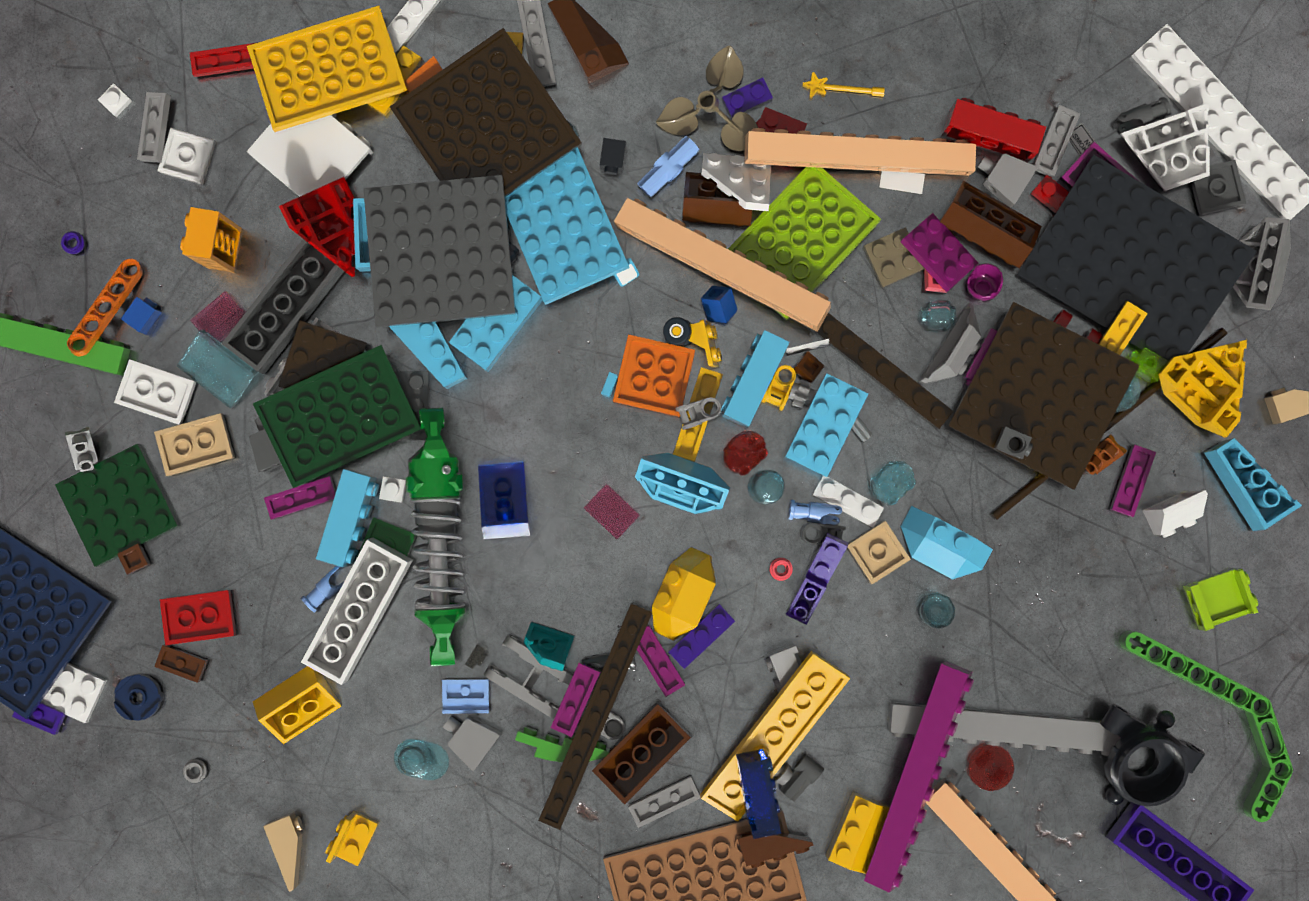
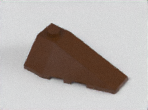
(589, 42)

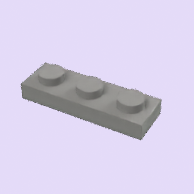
(154, 127)
(1056, 141)
(664, 801)

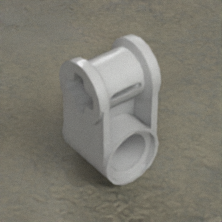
(697, 412)

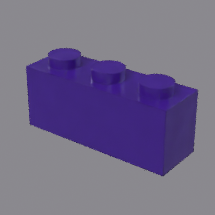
(702, 636)

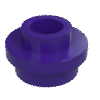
(66, 242)

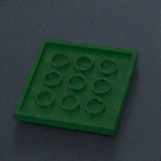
(117, 504)

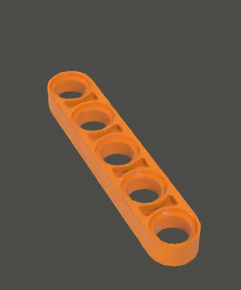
(104, 318)

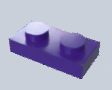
(747, 97)
(44, 718)

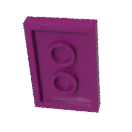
(939, 252)

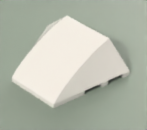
(1174, 147)

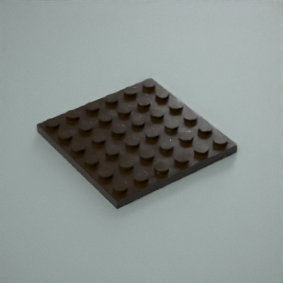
(487, 117)
(1045, 387)

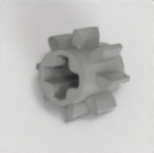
(801, 394)

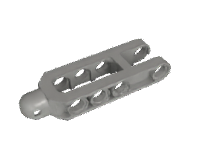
(614, 726)

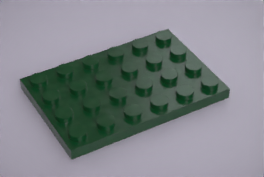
(337, 416)

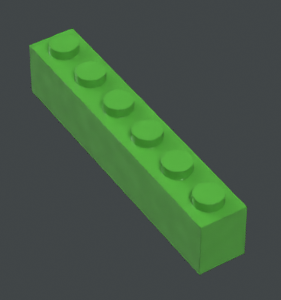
(53, 344)

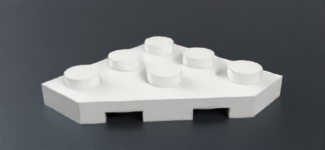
(744, 181)

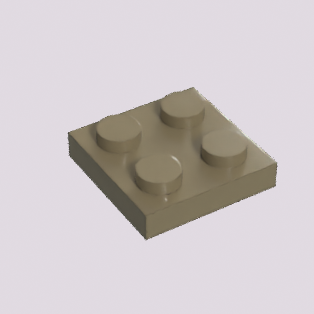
(891, 258)

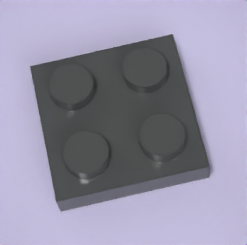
(1220, 189)

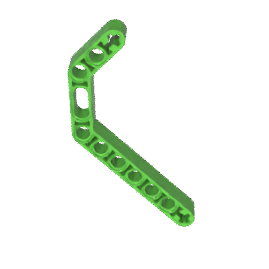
(1244, 702)

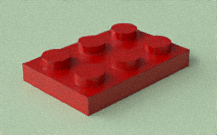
(197, 617)

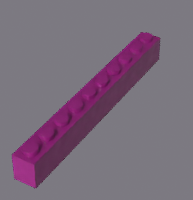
(918, 776)

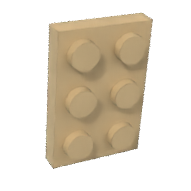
(194, 444)

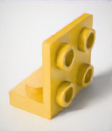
(353, 838)

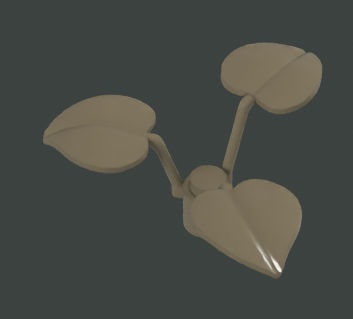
(679, 114)

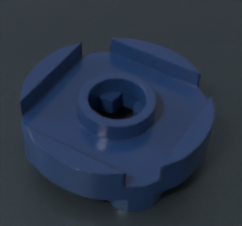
(124, 697)

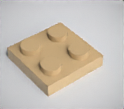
(878, 552)

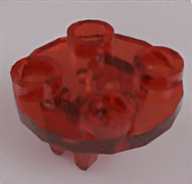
(744, 460)
(998, 775)

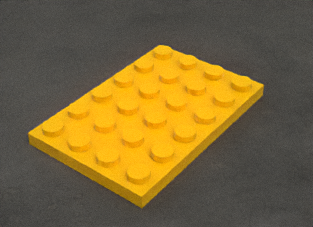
(326, 68)

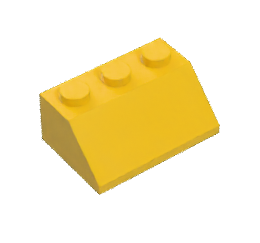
(296, 704)
(857, 833)

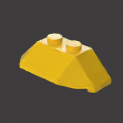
(683, 594)

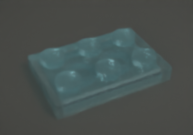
(216, 368)

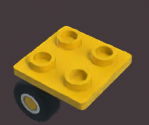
(682, 332)

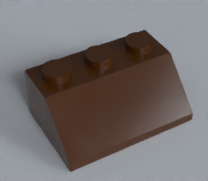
(709, 204)

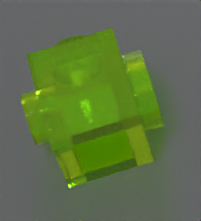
(1150, 364)

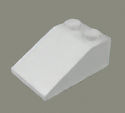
(1176, 512)

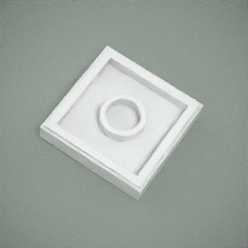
(186, 156)

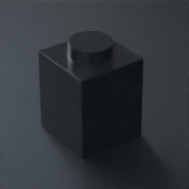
(612, 156)

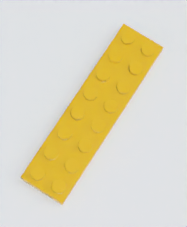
(779, 728)

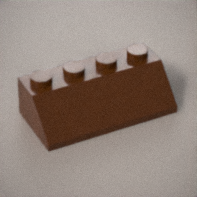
(991, 224)
(642, 753)

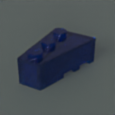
(758, 793)

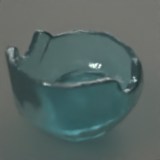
(766, 486)
(937, 610)

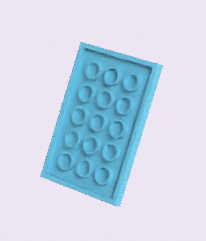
(564, 229)

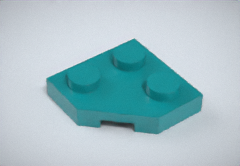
(548, 645)

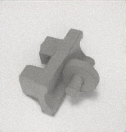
(82, 449)

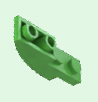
(550, 747)

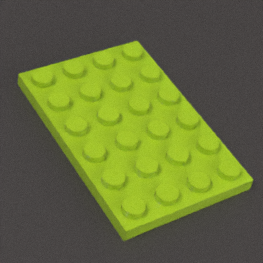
(808, 229)

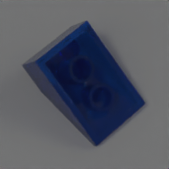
(503, 500)

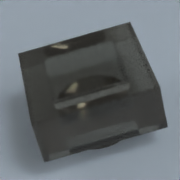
(477, 656)

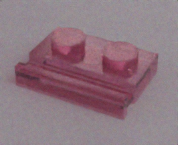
(219, 316)
(611, 511)

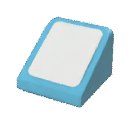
(627, 275)

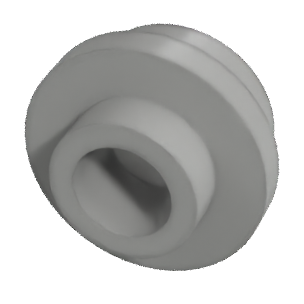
(188, 773)
(783, 774)

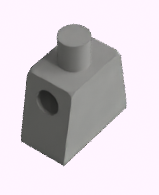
(1007, 177)
(471, 739)

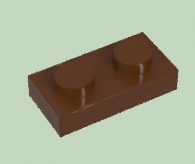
(181, 663)

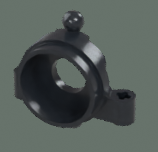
(1169, 770)

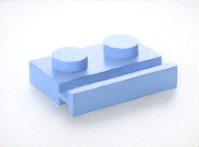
(465, 696)

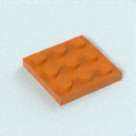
(653, 375)

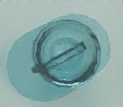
(421, 759)

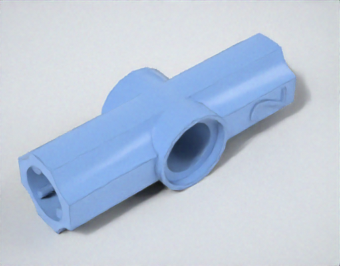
(668, 166)

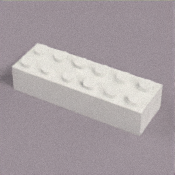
(357, 610)

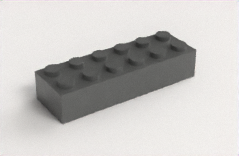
(281, 305)

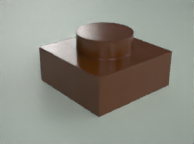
(808, 367)
(133, 559)

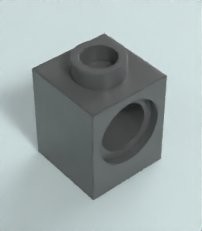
(1004, 437)

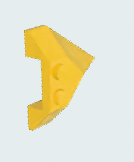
(1207, 386)

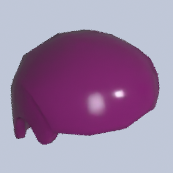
(985, 282)

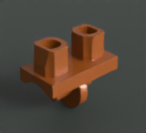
(1105, 454)

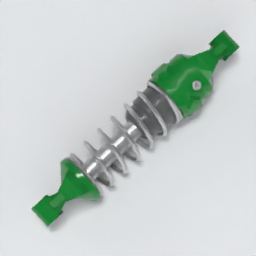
(435, 491)

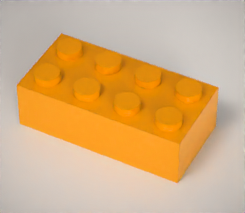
(211, 239)

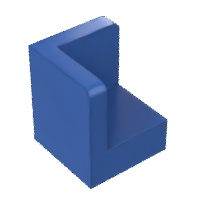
(719, 304)

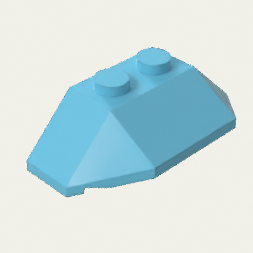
(681, 483)
(942, 545)

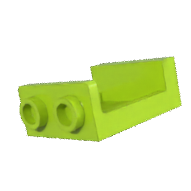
(1221, 598)

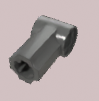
(805, 772)

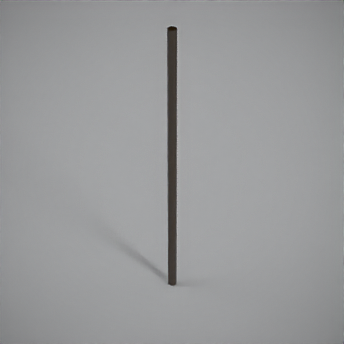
(1118, 416)

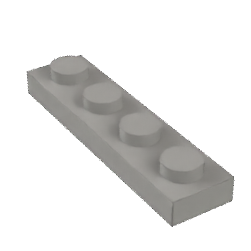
(536, 41)

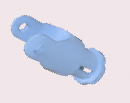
(814, 512)
(321, 592)

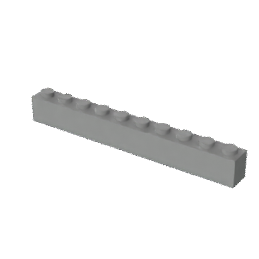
(1012, 729)

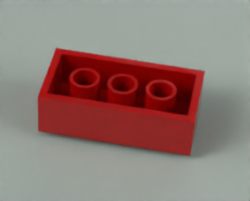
(994, 129)

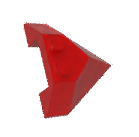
(325, 221)

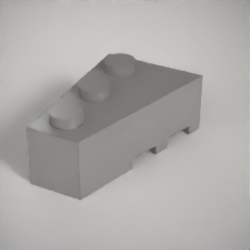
(784, 663)

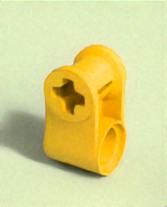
(779, 388)

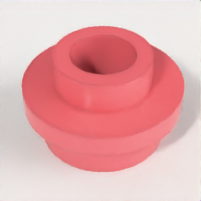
(773, 569)

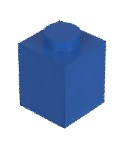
(141, 314)

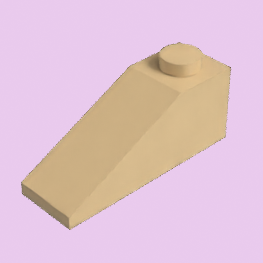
(1287, 405)
(286, 842)

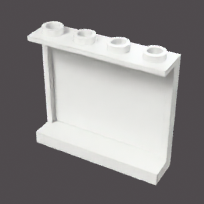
(310, 153)

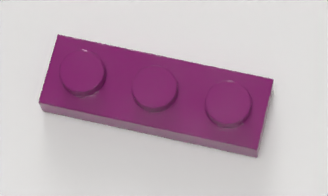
(1132, 480)
(300, 497)
(659, 663)
(575, 699)

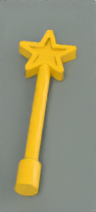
(818, 86)

